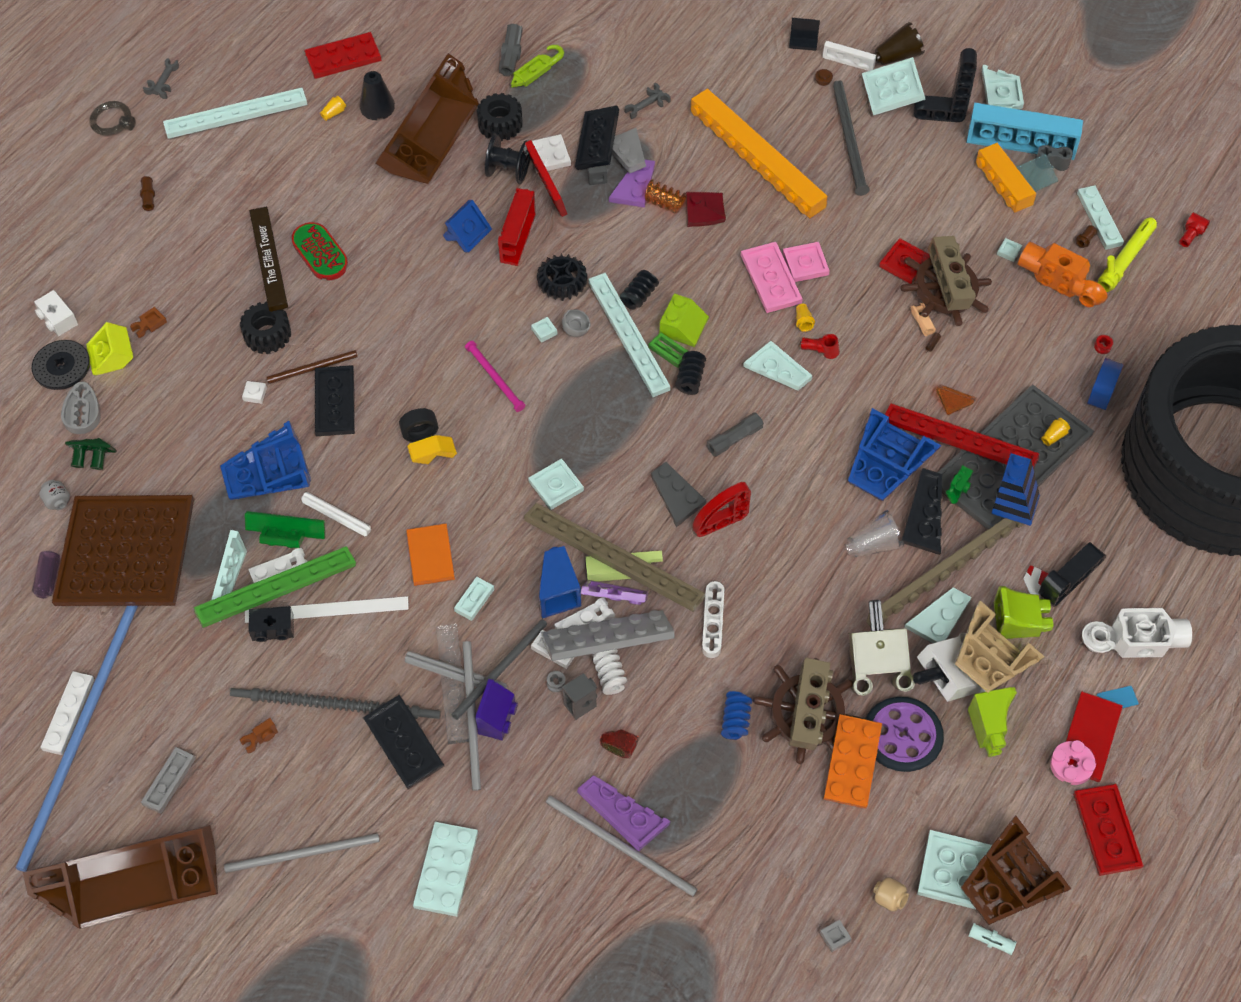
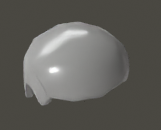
(575, 323)

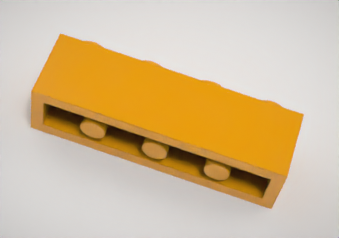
(1005, 177)

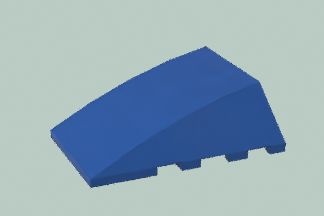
(887, 456)
(268, 466)

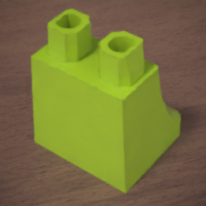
(1020, 614)
(989, 718)

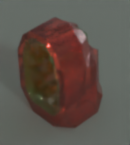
(619, 743)

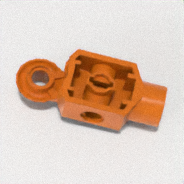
(1062, 272)

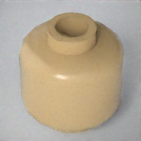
(891, 894)

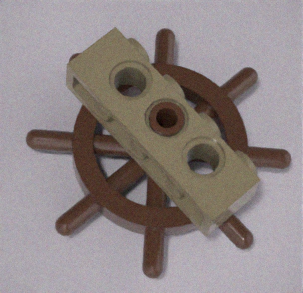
(952, 280)
(807, 707)

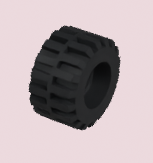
(500, 106)
(268, 339)

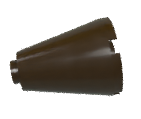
(899, 46)

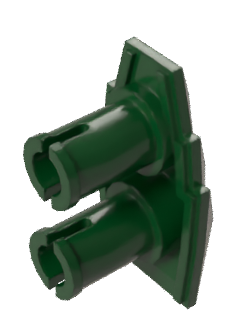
(98, 447)

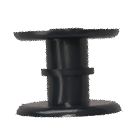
(506, 158)

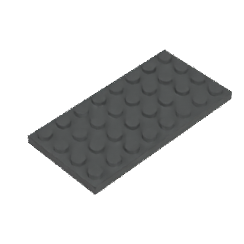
(1022, 426)

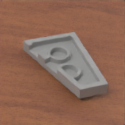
(629, 150)

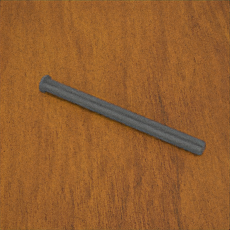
(858, 173)

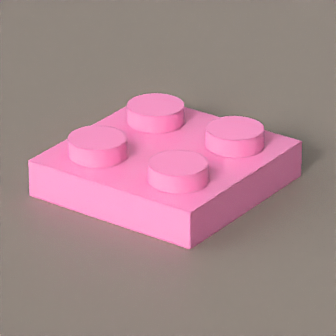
(806, 261)

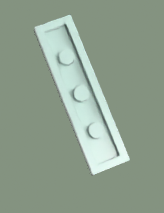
(1100, 217)

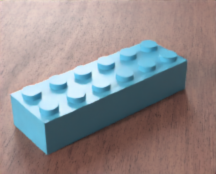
(1022, 129)

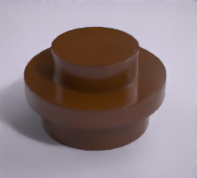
(823, 77)

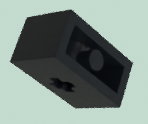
(261, 619)

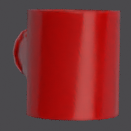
(1194, 226)
(827, 345)

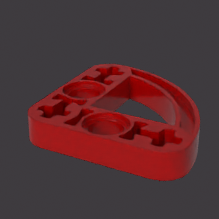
(710, 520)

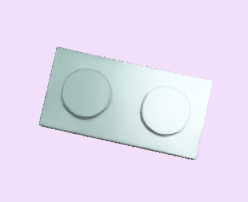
(474, 598)

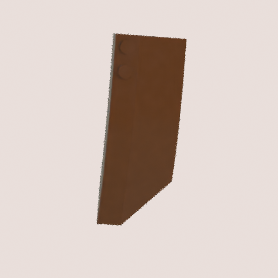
(431, 124)

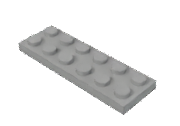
(607, 635)

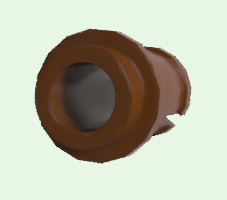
(1083, 240)

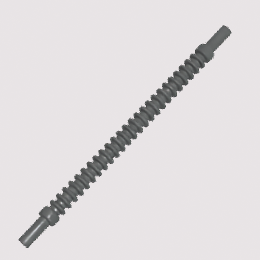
(256, 695)

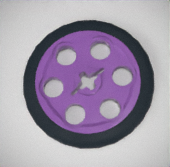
(930, 724)

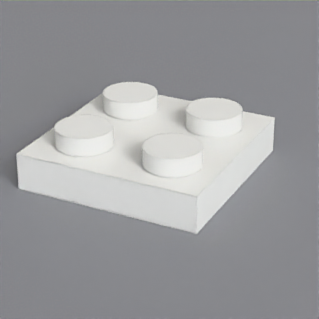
(552, 152)

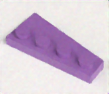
(630, 819)

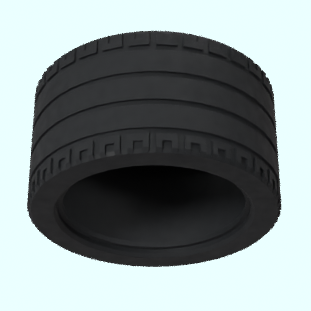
(1161, 470)

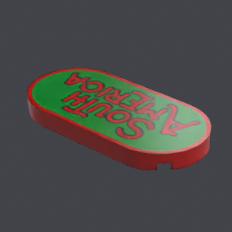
(319, 251)

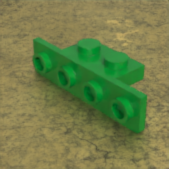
(282, 529)

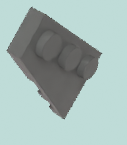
(677, 493)

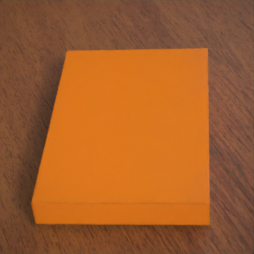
(430, 554)

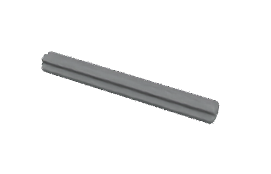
(443, 668)

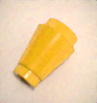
(333, 108)
(804, 318)
(1056, 431)

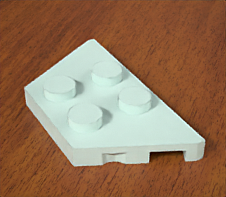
(1002, 89)

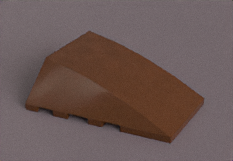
(1011, 876)

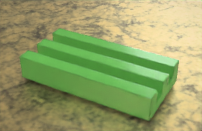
(665, 351)

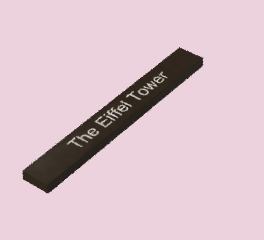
(268, 259)

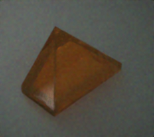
(953, 399)

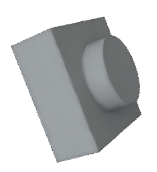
(835, 935)

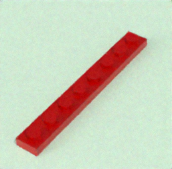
(956, 435)

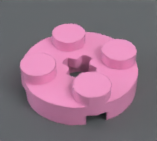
(1076, 751)

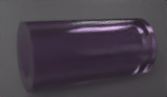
(45, 574)

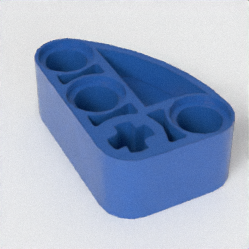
(1105, 383)

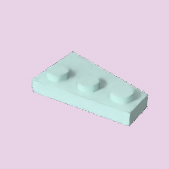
(778, 366)
(940, 617)

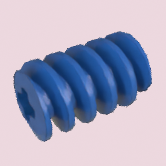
(736, 715)

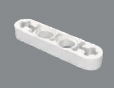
(713, 619)

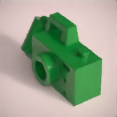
(959, 484)

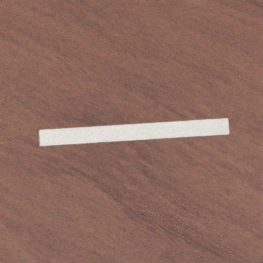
(345, 608)

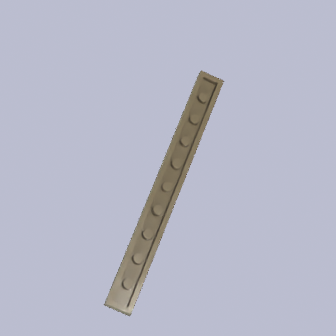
(615, 557)
(945, 568)

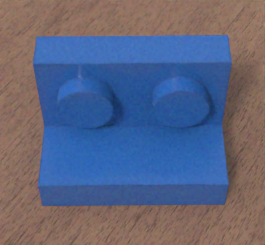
(467, 226)

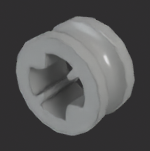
(551, 685)

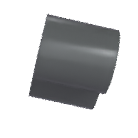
(1058, 157)

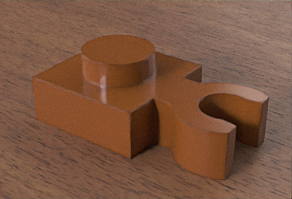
(149, 321)

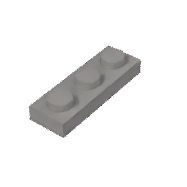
(168, 780)

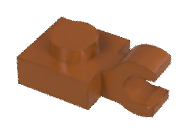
(260, 734)

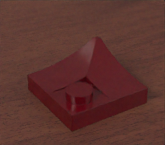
(704, 209)

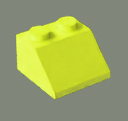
(109, 349)

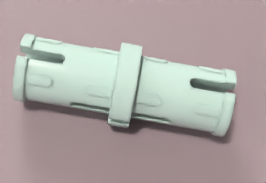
(993, 939)

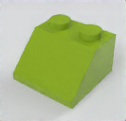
(683, 320)

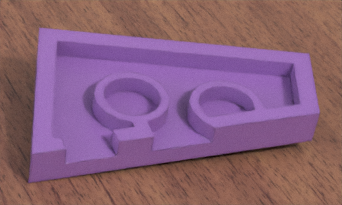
(633, 186)
(614, 592)

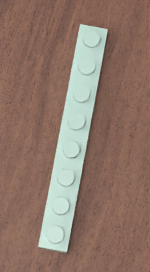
(235, 113)
(629, 335)

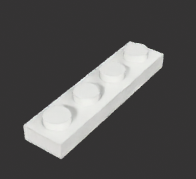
(67, 713)

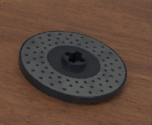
(55, 377)

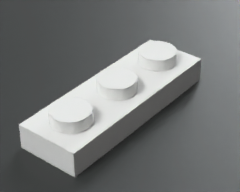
(849, 56)

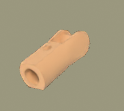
(925, 323)

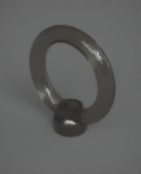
(125, 122)

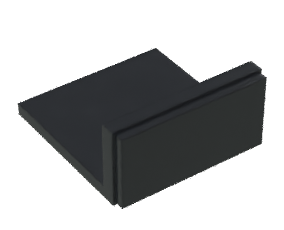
(804, 34)

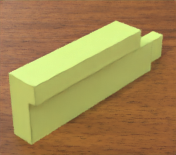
(600, 572)

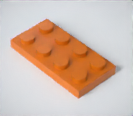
(852, 761)

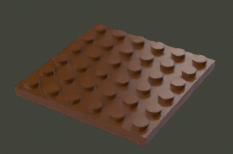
(124, 551)

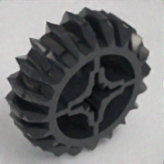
(563, 282)

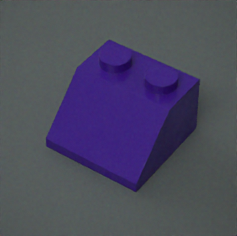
(495, 711)

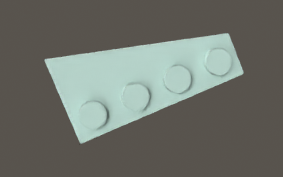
(230, 566)

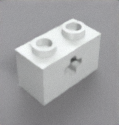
(55, 313)

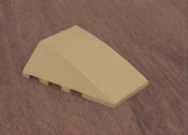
(989, 656)

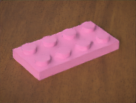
(771, 277)

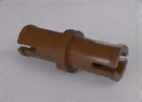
(147, 193)

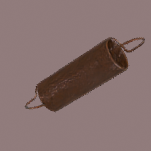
(933, 341)

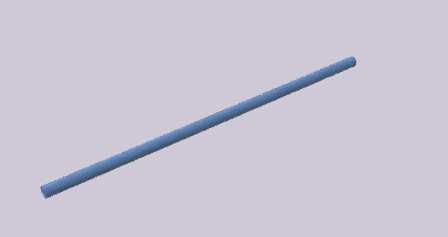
(75, 739)

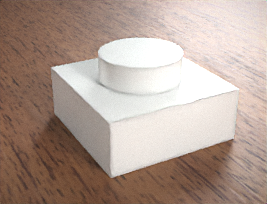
(254, 392)

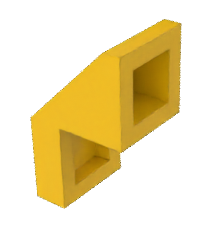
(427, 449)

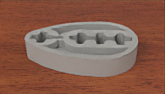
(90, 410)

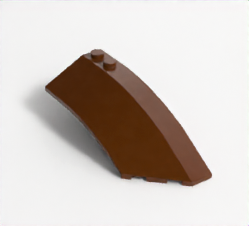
(128, 878)

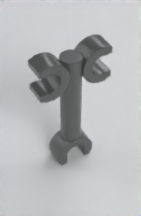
(160, 86)
(654, 95)

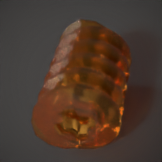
(663, 197)

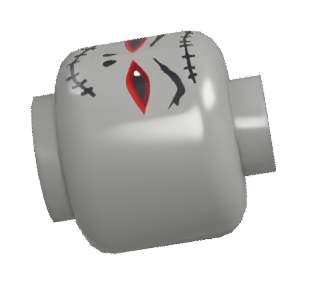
(54, 495)

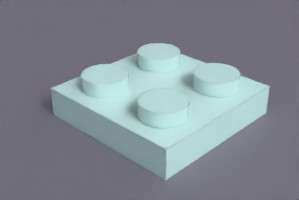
(556, 484)

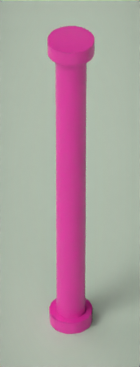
(518, 405)

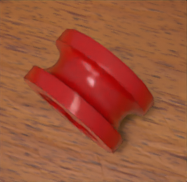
(1107, 340)

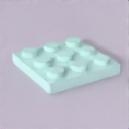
(893, 86)
(948, 865)

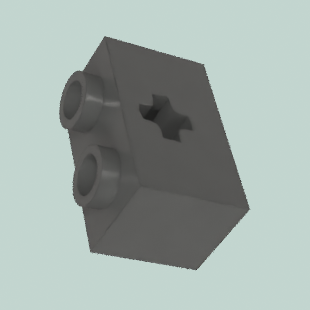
(580, 696)

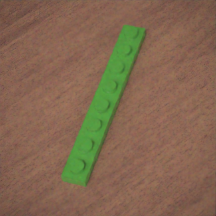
(274, 587)

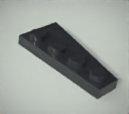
(924, 519)

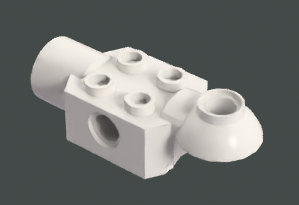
(1138, 633)

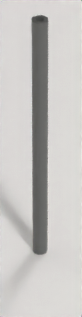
(461, 709)

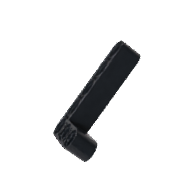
(954, 107)

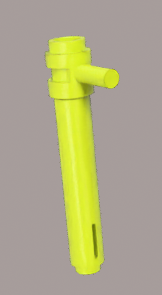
(1116, 267)

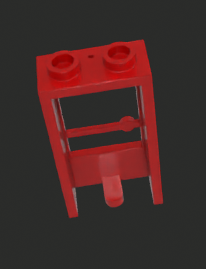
(517, 227)

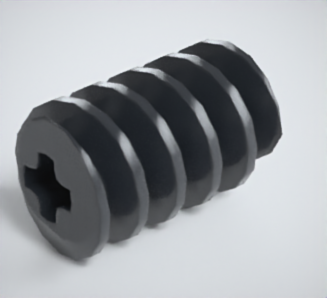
(639, 289)
(690, 372)

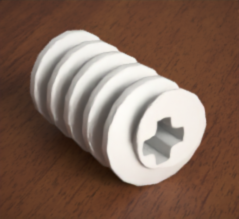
(609, 671)

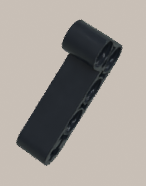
(1061, 583)

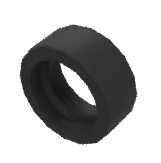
(415, 417)

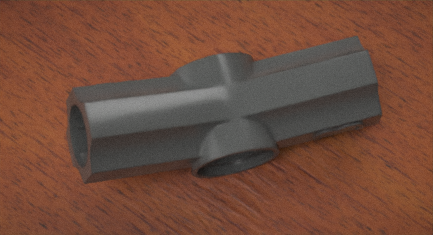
(511, 50)

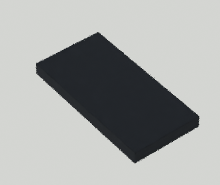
(597, 138)
(334, 401)
(403, 742)

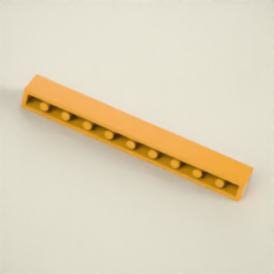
(759, 153)

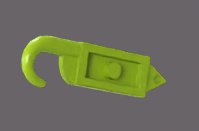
(536, 67)

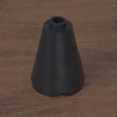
(375, 97)

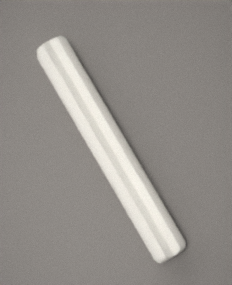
(336, 514)

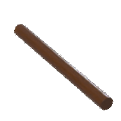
(311, 367)

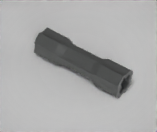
(746, 427)

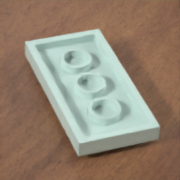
(445, 869)

